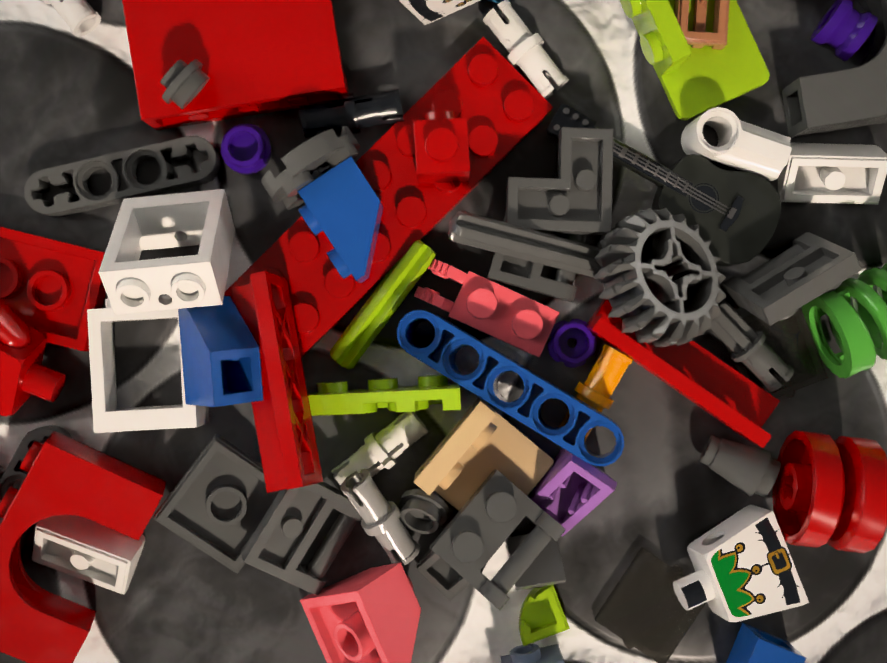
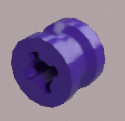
(844, 29)

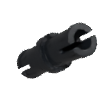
(351, 112)

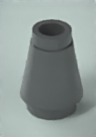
(742, 465)

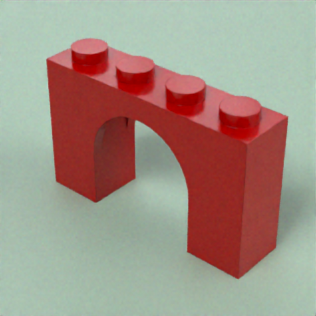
(62, 480)

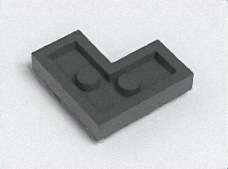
(579, 197)

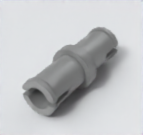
(380, 517)

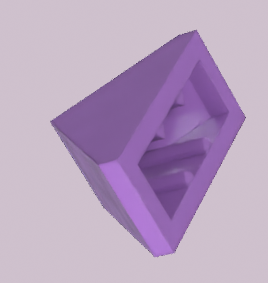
(571, 489)

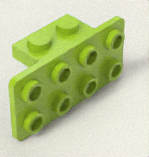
(697, 76)

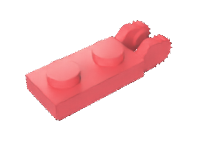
(493, 309)

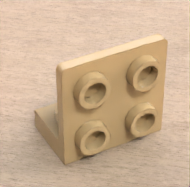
(474, 449)

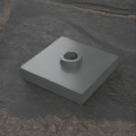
(218, 502)

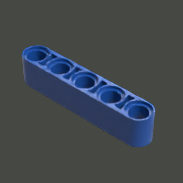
(484, 383)

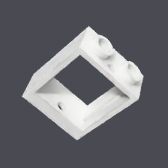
(163, 223)
(105, 409)

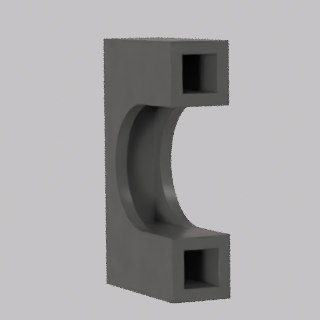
(845, 96)

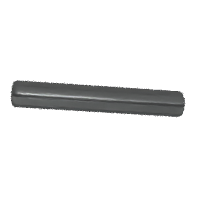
(523, 243)

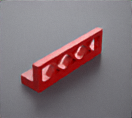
(696, 376)
(284, 414)

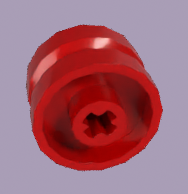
(831, 491)

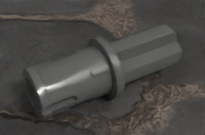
(750, 347)

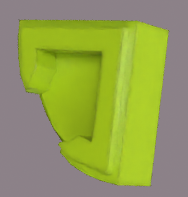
(541, 615)

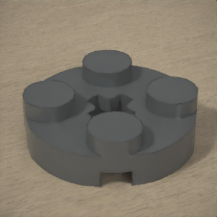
(309, 162)

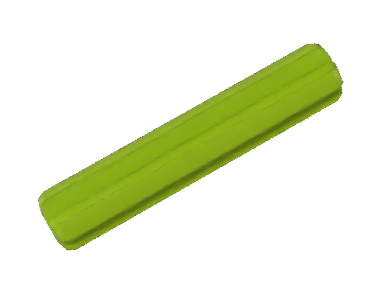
(382, 305)

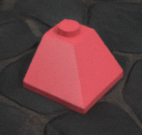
(366, 617)

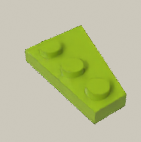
(336, 399)

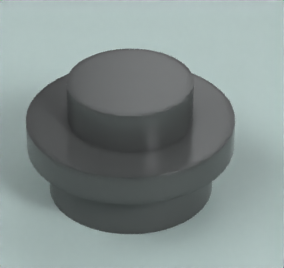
(183, 82)
(422, 512)

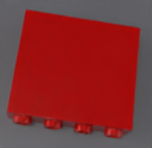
(254, 51)

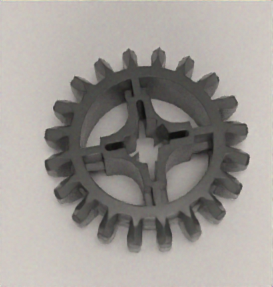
(660, 278)

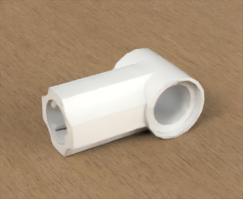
(739, 144)

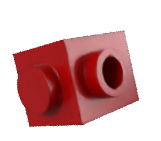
(441, 148)

